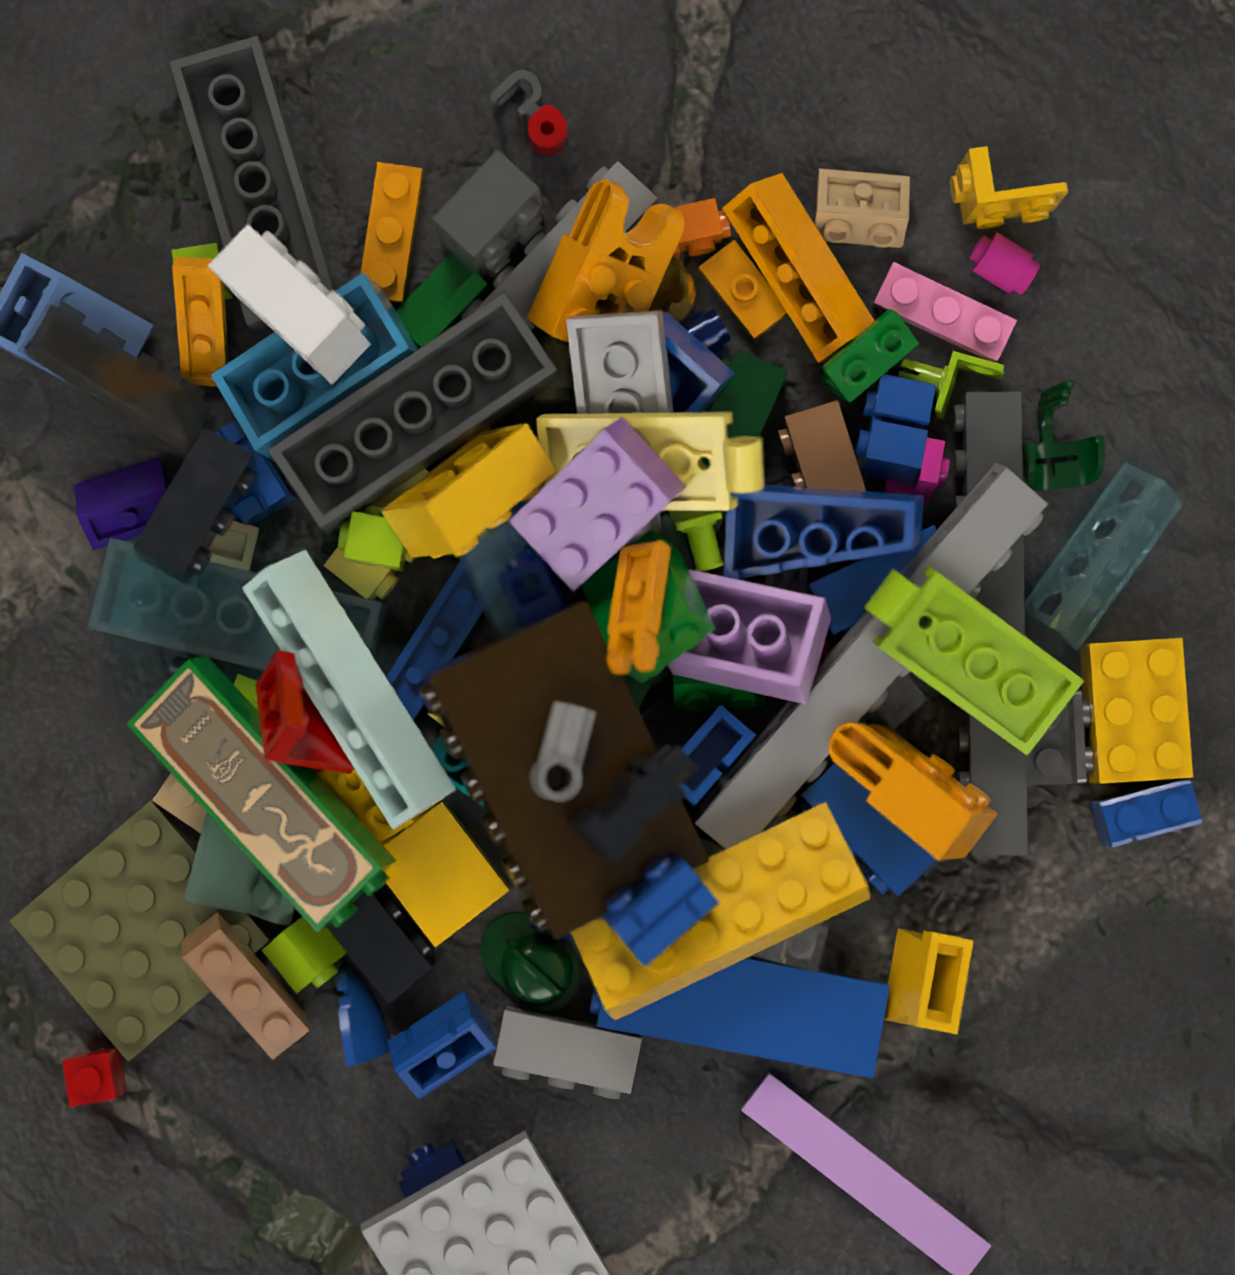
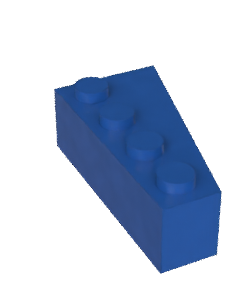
(816, 526)

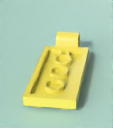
(679, 442)

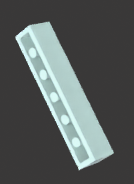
(349, 688)

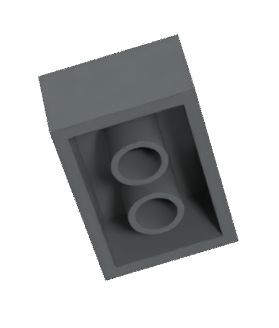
(490, 217)

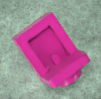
(932, 473)

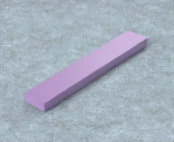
(865, 1176)

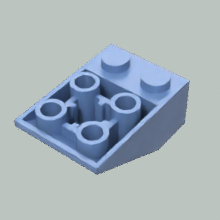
(36, 285)

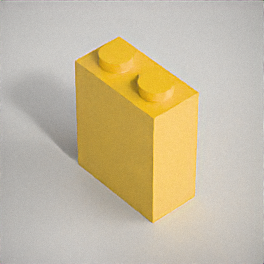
(441, 873)

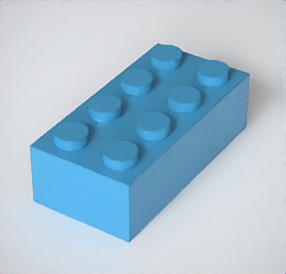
(280, 392)

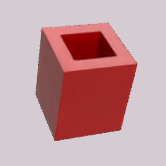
(94, 1076)

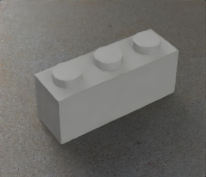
(567, 1052)

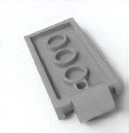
(621, 369)

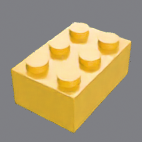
(470, 492)
(1137, 710)

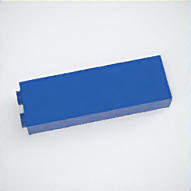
(770, 1014)

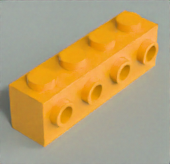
(798, 265)

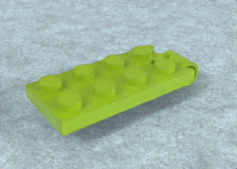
(972, 657)

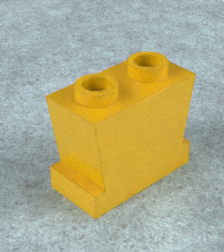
(928, 980)

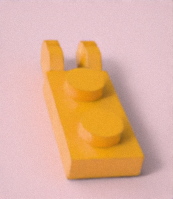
(637, 606)

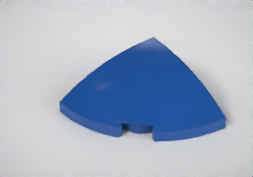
(360, 1018)

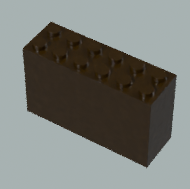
(496, 721)

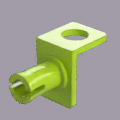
(946, 378)
(700, 535)

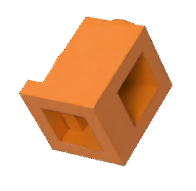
(702, 228)

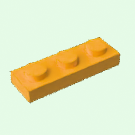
(392, 228)
(199, 319)

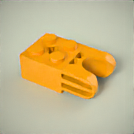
(601, 266)
(913, 789)

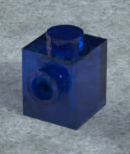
(429, 1165)

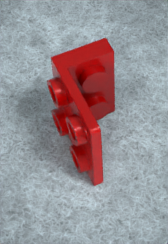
(291, 723)

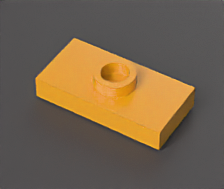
(743, 290)

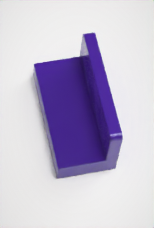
(119, 502)

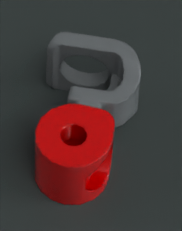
(545, 124)

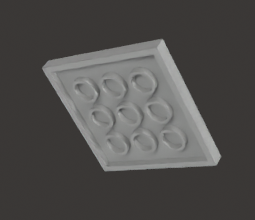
(486, 1220)

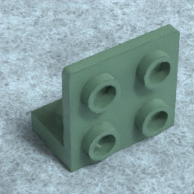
(230, 881)

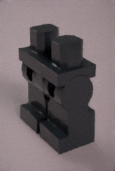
(633, 799)

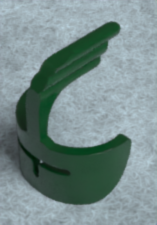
(1087, 452)

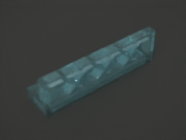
(1110, 558)

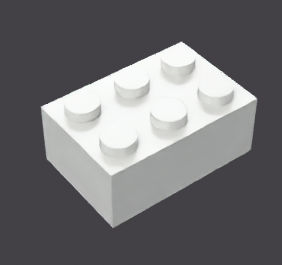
(292, 302)

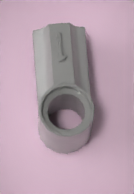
(563, 745)

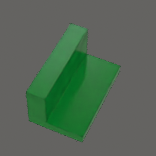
(441, 301)

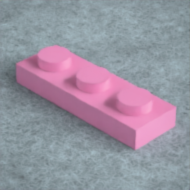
(945, 313)

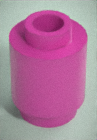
(1004, 263)

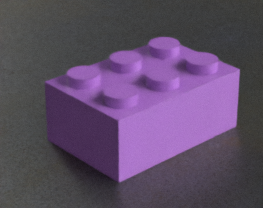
(597, 503)

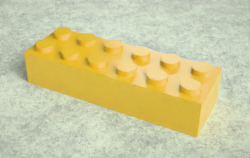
(764, 894)

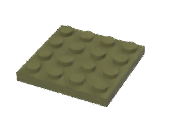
(118, 930)

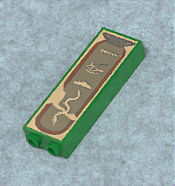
(270, 809)

